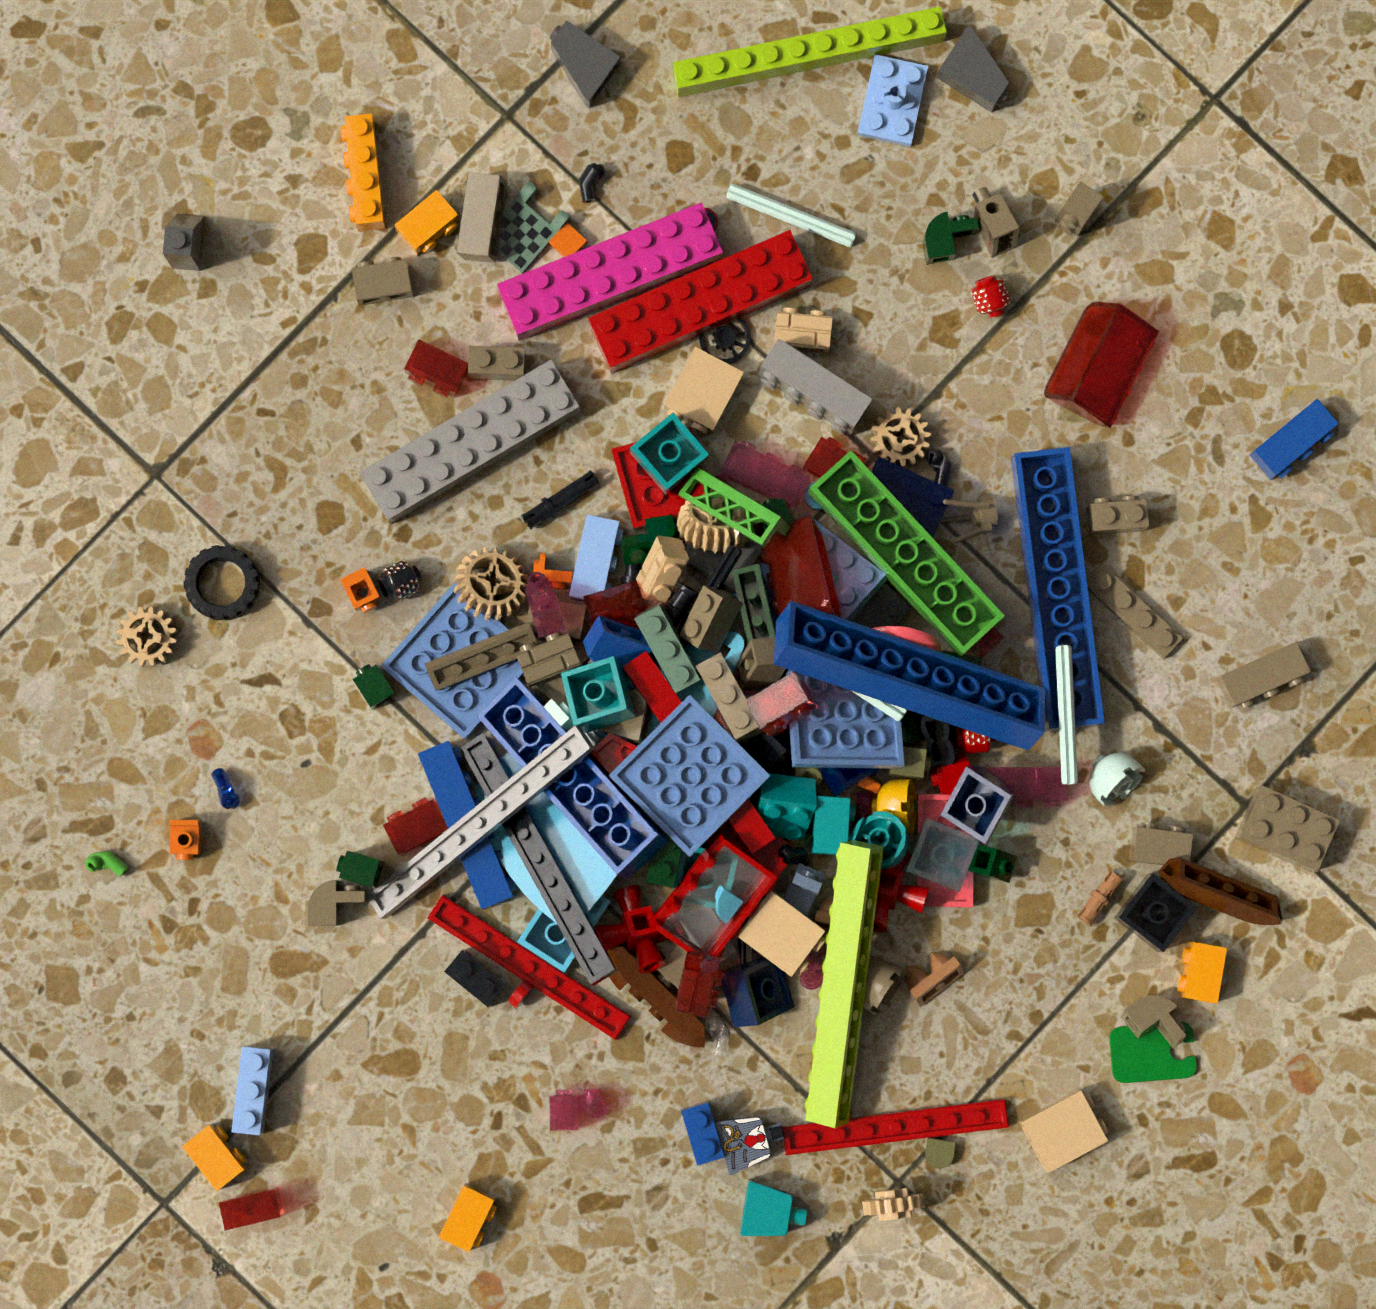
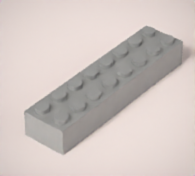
(470, 442)

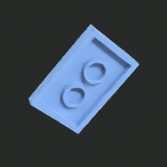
(892, 100)

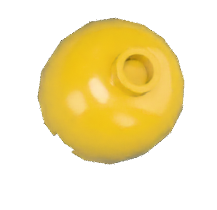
(898, 799)

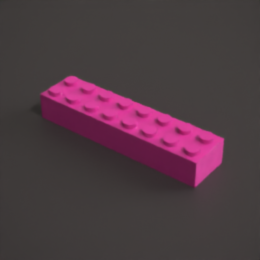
(610, 271)

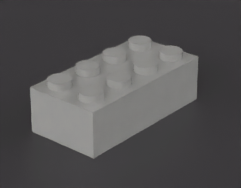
(814, 388)

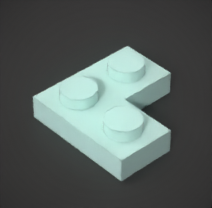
(562, 715)

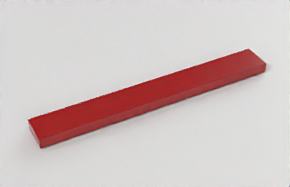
(663, 702)
(529, 967)
(897, 1127)

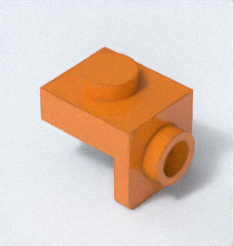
(559, 579)

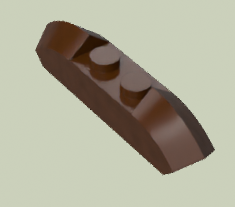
(1221, 892)
(680, 1026)

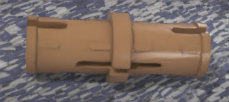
(1100, 898)

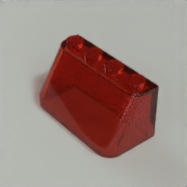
(1101, 362)
(801, 568)

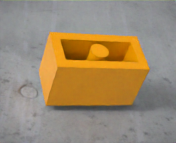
(427, 223)
(1202, 972)
(215, 1156)
(467, 1218)

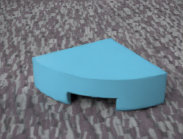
(726, 903)

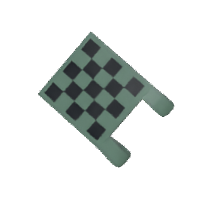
(524, 231)

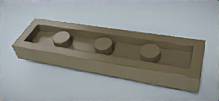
(1132, 611)
(479, 656)

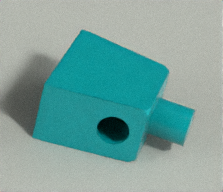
(769, 1211)

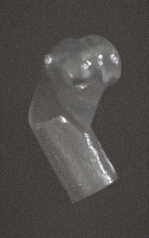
(720, 1033)

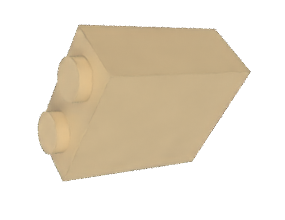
(703, 391)
(782, 934)
(1064, 1130)

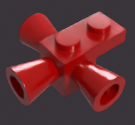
(893, 890)
(635, 930)

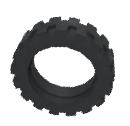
(219, 553)

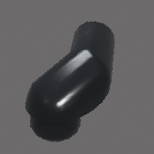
(587, 179)
(940, 465)

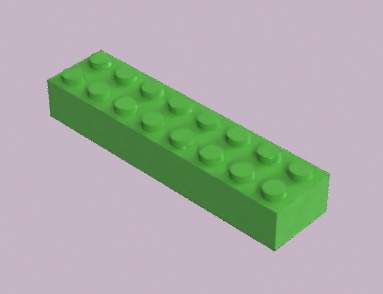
(905, 553)

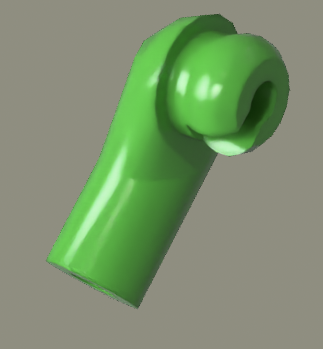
(106, 860)

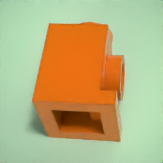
(353, 583)
(193, 830)

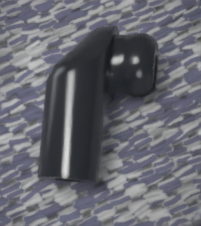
(794, 856)

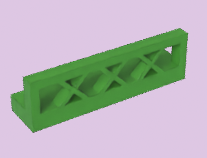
(738, 502)

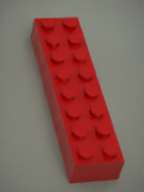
(700, 301)

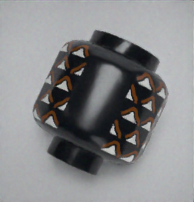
(399, 581)

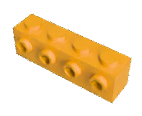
(364, 171)

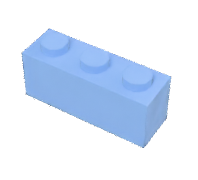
(595, 557)
(252, 1090)

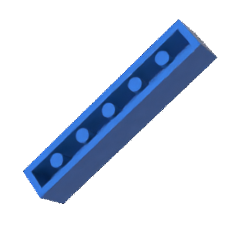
(455, 801)

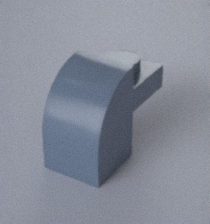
(803, 888)

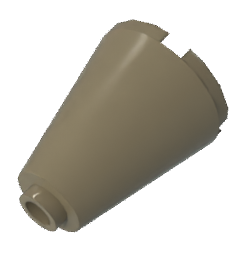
(881, 984)

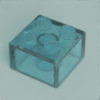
(941, 855)

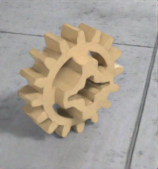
(913, 441)
(148, 623)
(893, 1204)

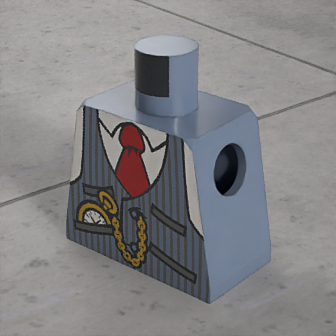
(746, 1141)

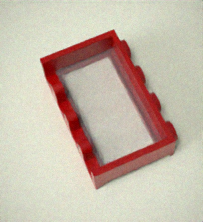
(690, 910)

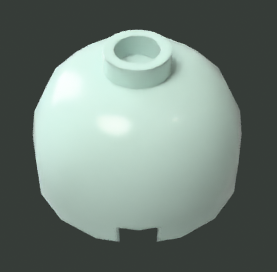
(1114, 776)

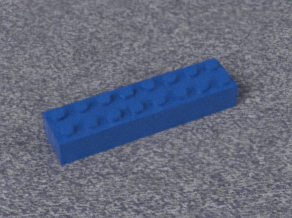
(585, 792)

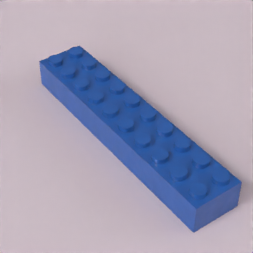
(1056, 580)
(909, 675)

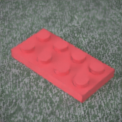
(931, 807)

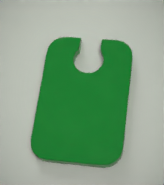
(1147, 1057)

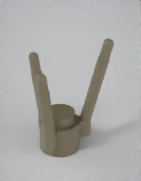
(983, 516)

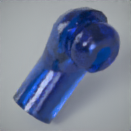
(226, 793)

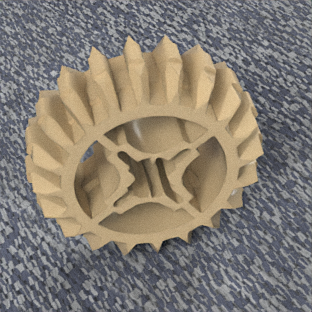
(707, 531)
(469, 583)

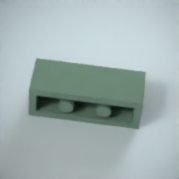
(668, 647)

